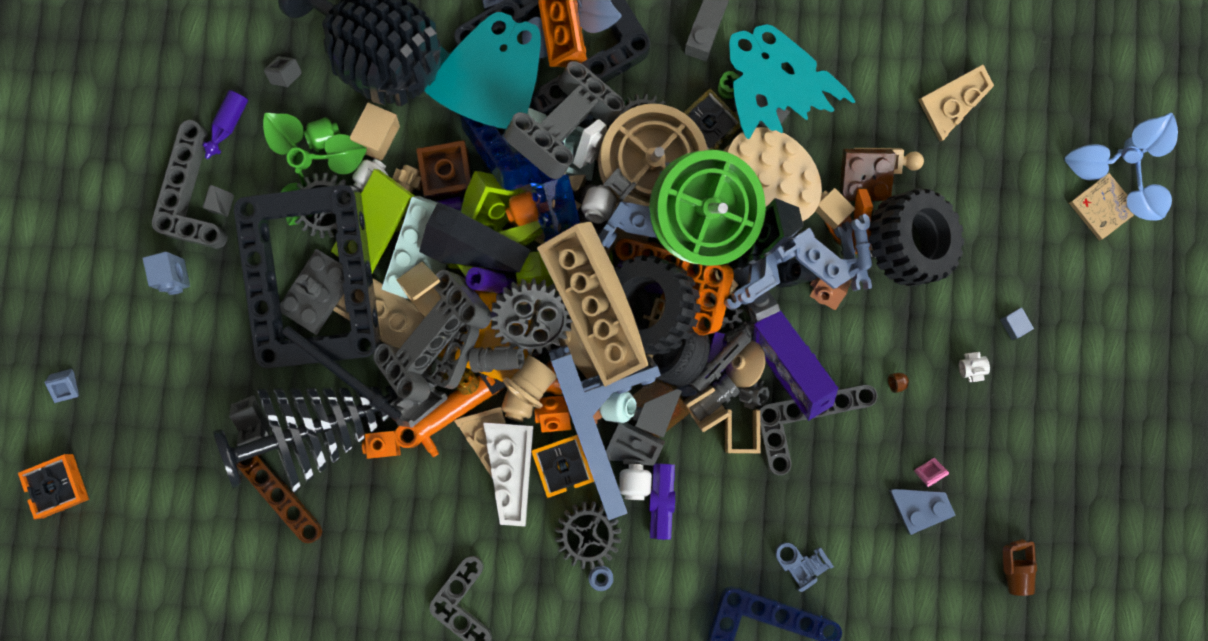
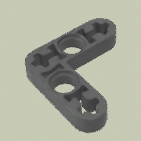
(449, 365)
(453, 599)

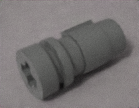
(498, 359)
(723, 391)

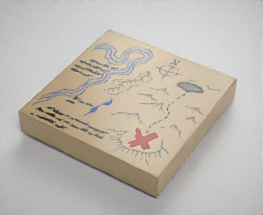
(1103, 206)

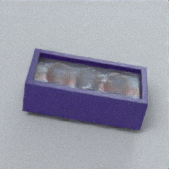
(795, 365)

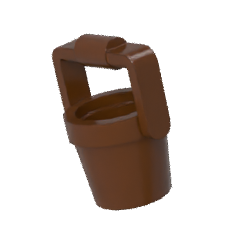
(1020, 572)

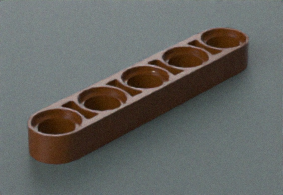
(288, 501)

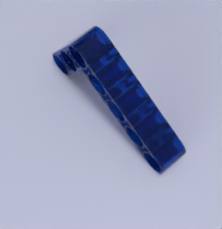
(508, 168)
(767, 616)

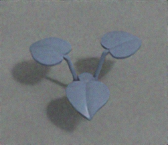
(594, 18)

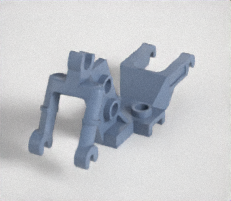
(629, 217)
(817, 258)

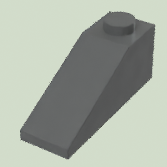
(705, 28)

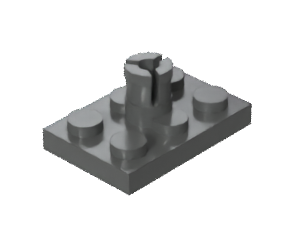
(314, 292)

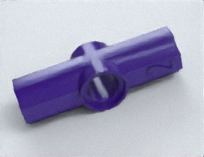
(662, 501)

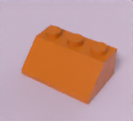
(562, 32)

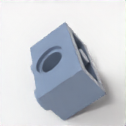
(166, 273)

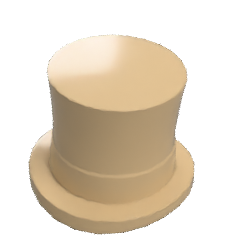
(530, 382)

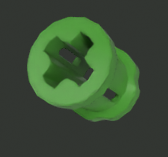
(724, 90)

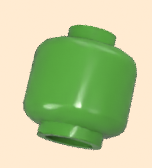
(318, 132)

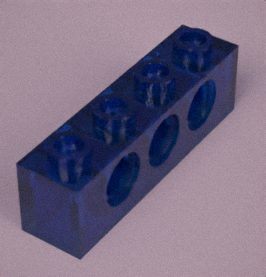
(565, 207)

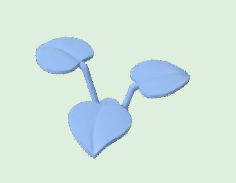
(1152, 135)

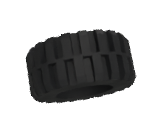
(938, 233)
(679, 297)

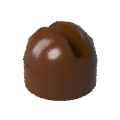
(898, 382)

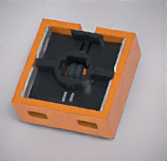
(53, 486)

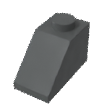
(657, 413)

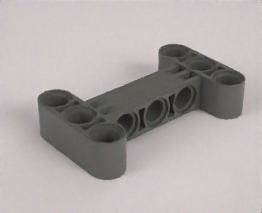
(543, 141)
(405, 365)

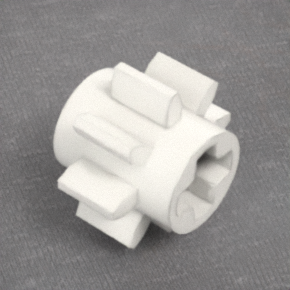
(974, 367)

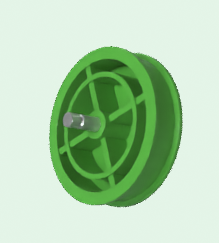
(707, 207)

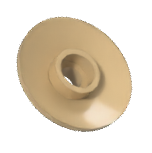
(747, 365)

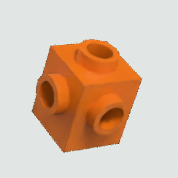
(553, 414)

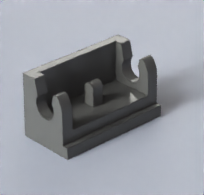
(414, 411)

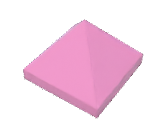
(931, 472)

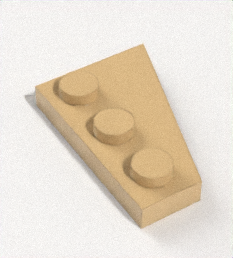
(954, 100)
(473, 430)

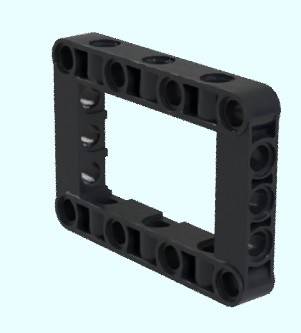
(613, 61)
(262, 284)

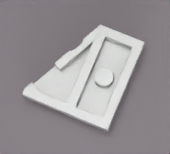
(590, 144)

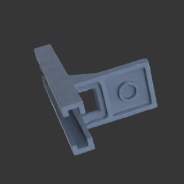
(583, 402)

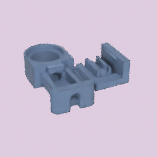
(803, 570)

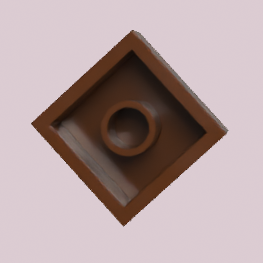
(444, 170)

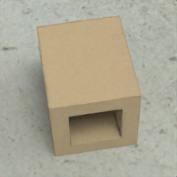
(833, 208)

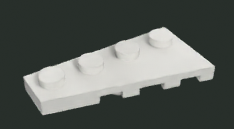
(510, 462)

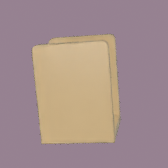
(375, 131)
(419, 287)
(716, 417)
(756, 434)

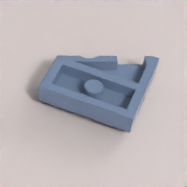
(921, 508)

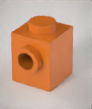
(380, 445)

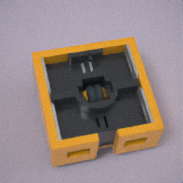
(562, 466)

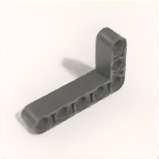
(184, 190)
(852, 402)

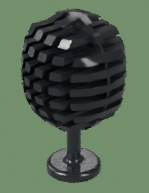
(377, 45)

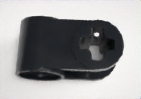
(793, 273)

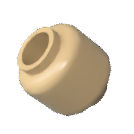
(516, 409)

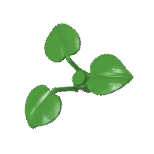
(283, 134)

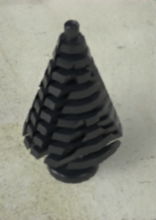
(307, 429)

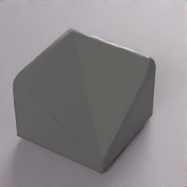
(282, 71)
(218, 201)

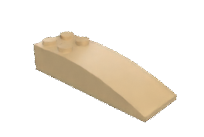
(595, 301)

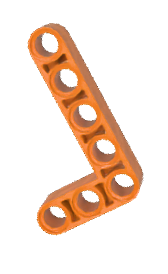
(705, 276)

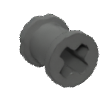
(620, 184)

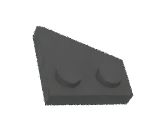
(634, 446)

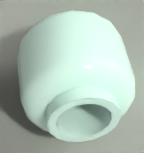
(618, 407)

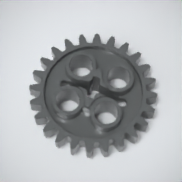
(509, 311)

